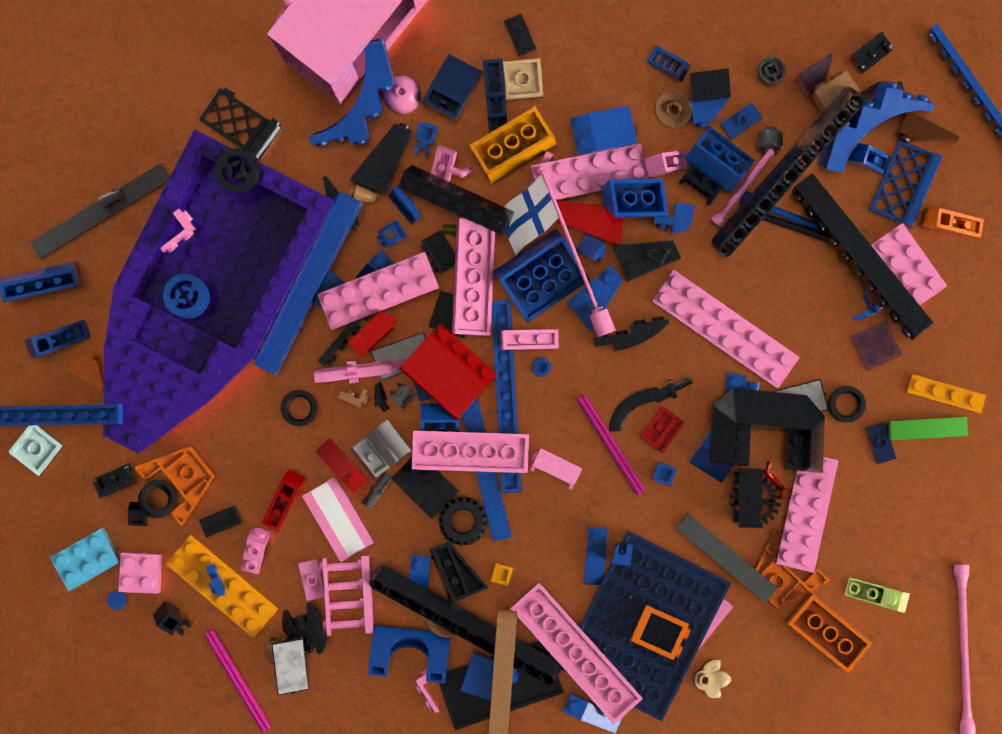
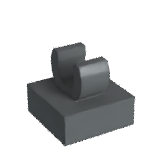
(402, 395)

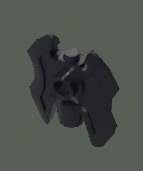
(306, 627)

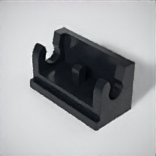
(871, 52)
(702, 183)
(114, 480)

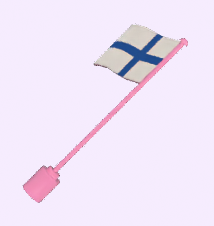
(533, 215)

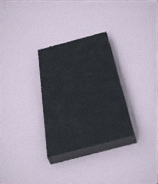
(470, 709)

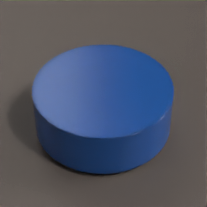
(541, 367)
(117, 600)

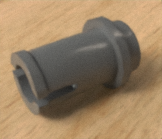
(110, 197)

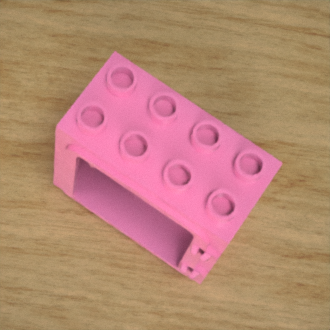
(329, 38)

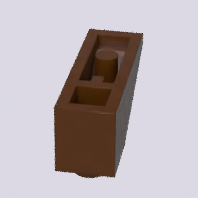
(918, 129)

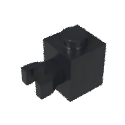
(170, 619)

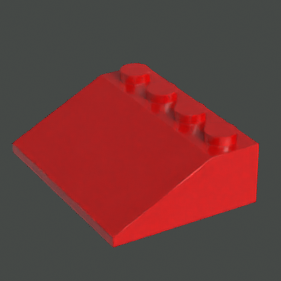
(448, 371)

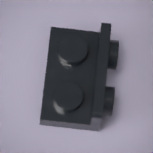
(439, 251)

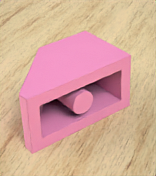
(666, 163)

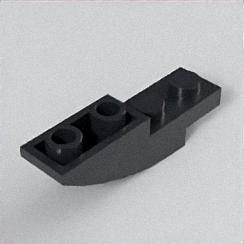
(639, 333)

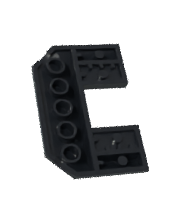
(766, 410)

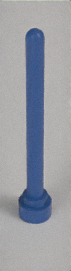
(786, 214)

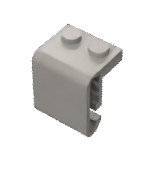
(380, 449)

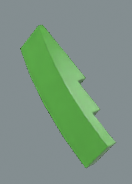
(928, 428)

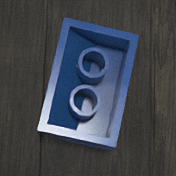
(720, 159)
(635, 198)

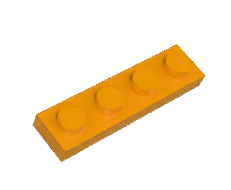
(946, 393)

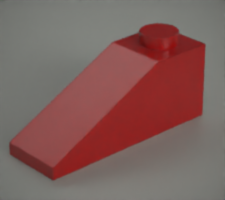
(342, 466)
(283, 500)

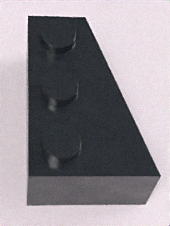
(748, 498)

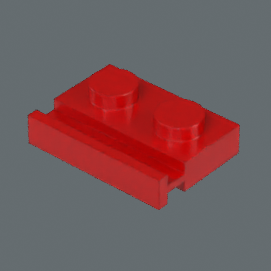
(662, 429)

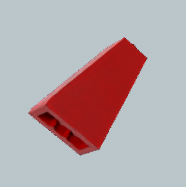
(592, 220)

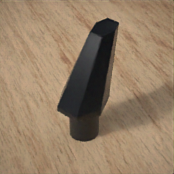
(380, 397)

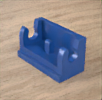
(622, 558)

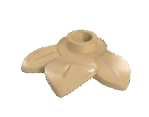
(714, 679)

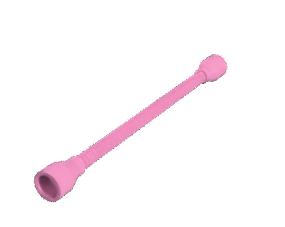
(961, 574)

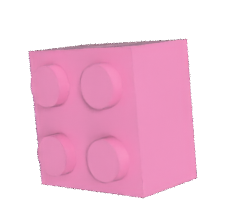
(140, 572)

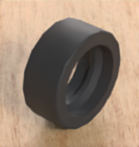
(861, 404)
(284, 408)
(167, 488)

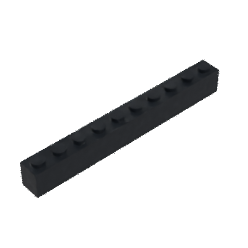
(862, 257)

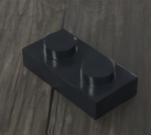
(520, 35)

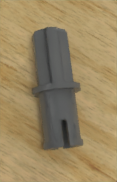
(377, 490)

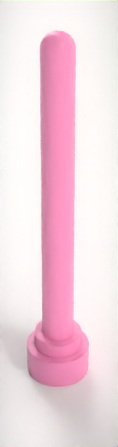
(721, 217)

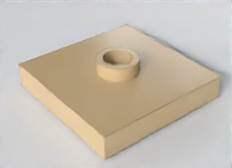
(522, 79)

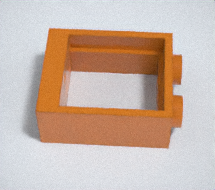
(642, 624)

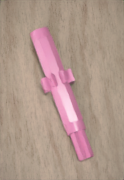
(354, 371)

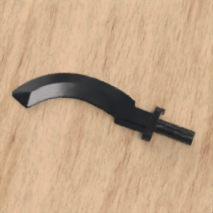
(643, 397)

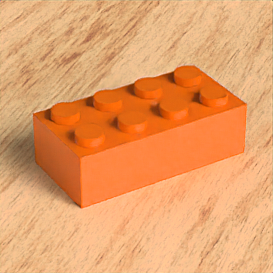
(829, 633)

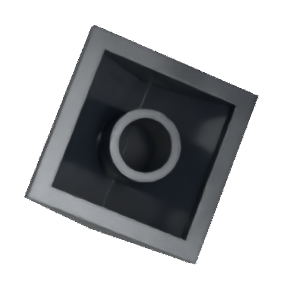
(709, 85)

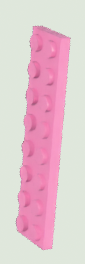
(725, 329)
(576, 653)

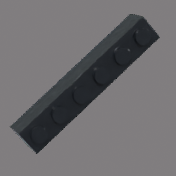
(456, 199)

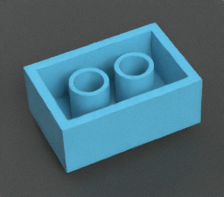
(86, 559)

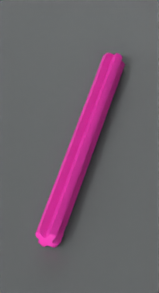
(610, 444)
(237, 680)

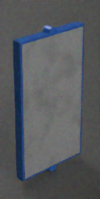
(398, 351)

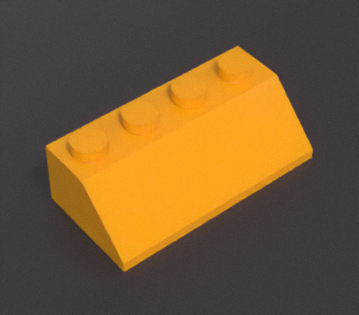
(513, 144)

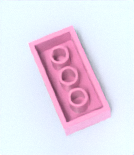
(909, 263)

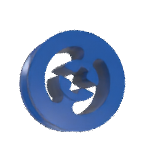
(175, 298)

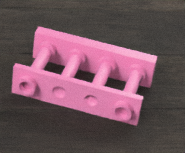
(364, 603)

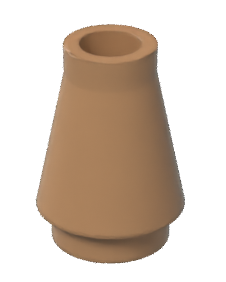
(361, 193)

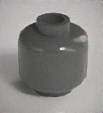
(770, 139)

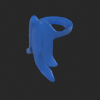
(873, 309)

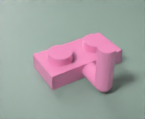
(444, 164)

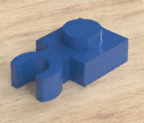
(425, 135)
(217, 586)

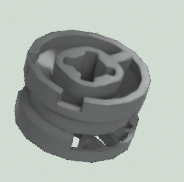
(771, 71)

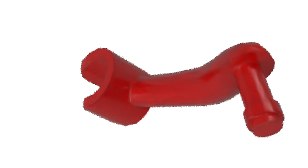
(777, 483)

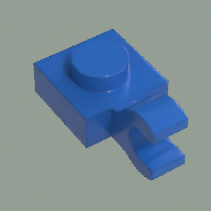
(739, 381)

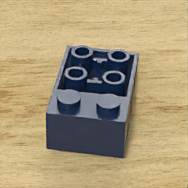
(451, 88)

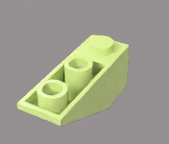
(877, 594)

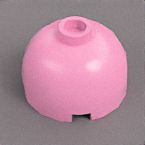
(403, 96)

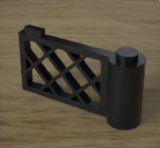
(263, 135)

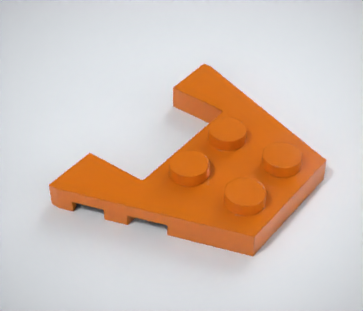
(187, 474)
(789, 585)

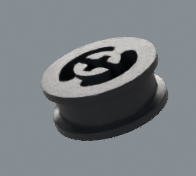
(224, 162)

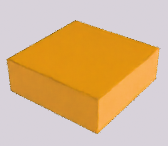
(501, 574)

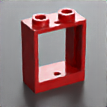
(372, 333)

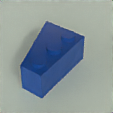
(603, 289)

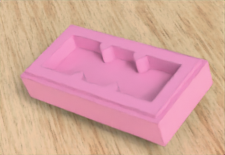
(312, 579)

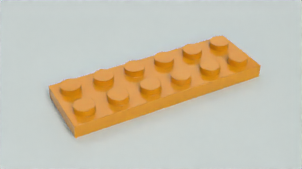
(240, 603)

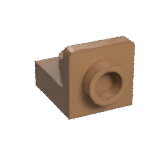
(350, 397)

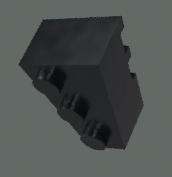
(633, 259)
(455, 573)

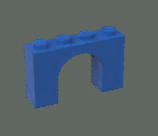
(389, 640)

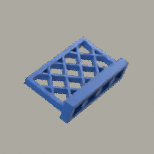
(922, 186)

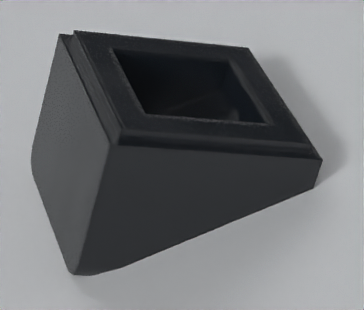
(136, 516)

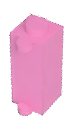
(556, 466)

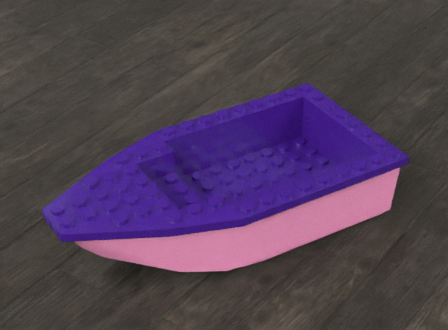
(247, 256)

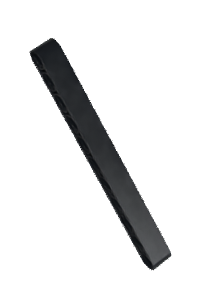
(795, 169)
(460, 622)

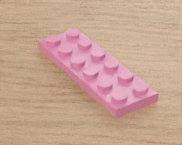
(592, 171)
(473, 279)
(378, 290)
(470, 451)
(806, 517)

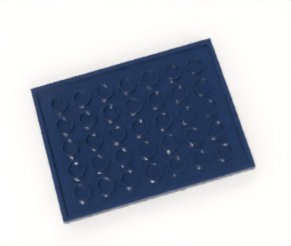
(668, 585)

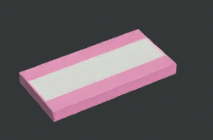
(338, 519)

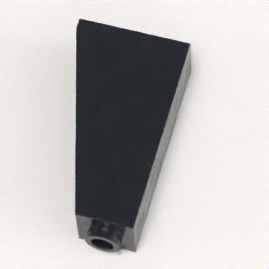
(383, 162)

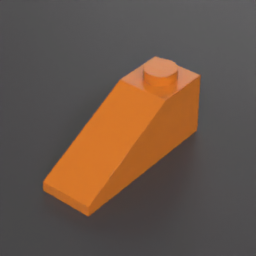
(952, 222)

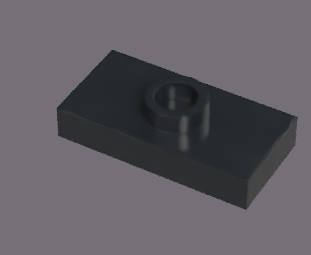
(220, 521)

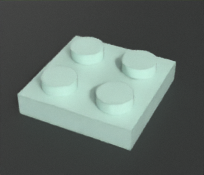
(35, 449)

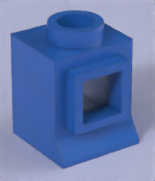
(391, 234)

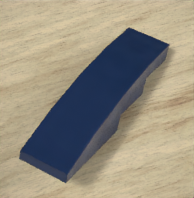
(495, 93)

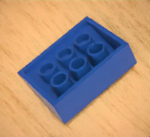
(540, 275)

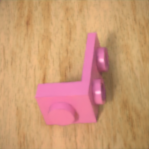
(184, 218)
(255, 550)
(421, 688)

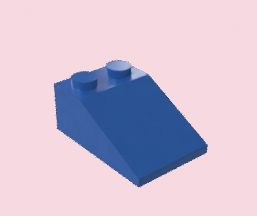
(603, 130)

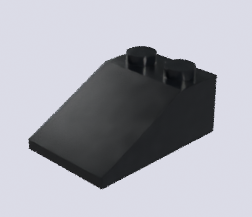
(425, 487)

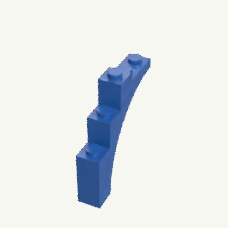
(887, 102)
(354, 124)

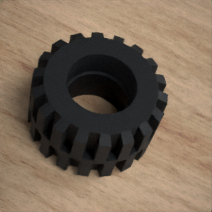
(448, 530)

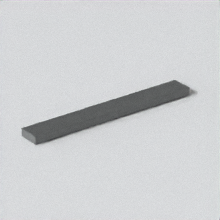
(96, 213)

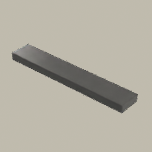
(726, 558)

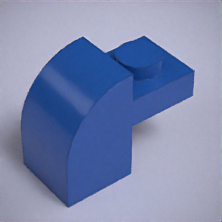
(681, 219)

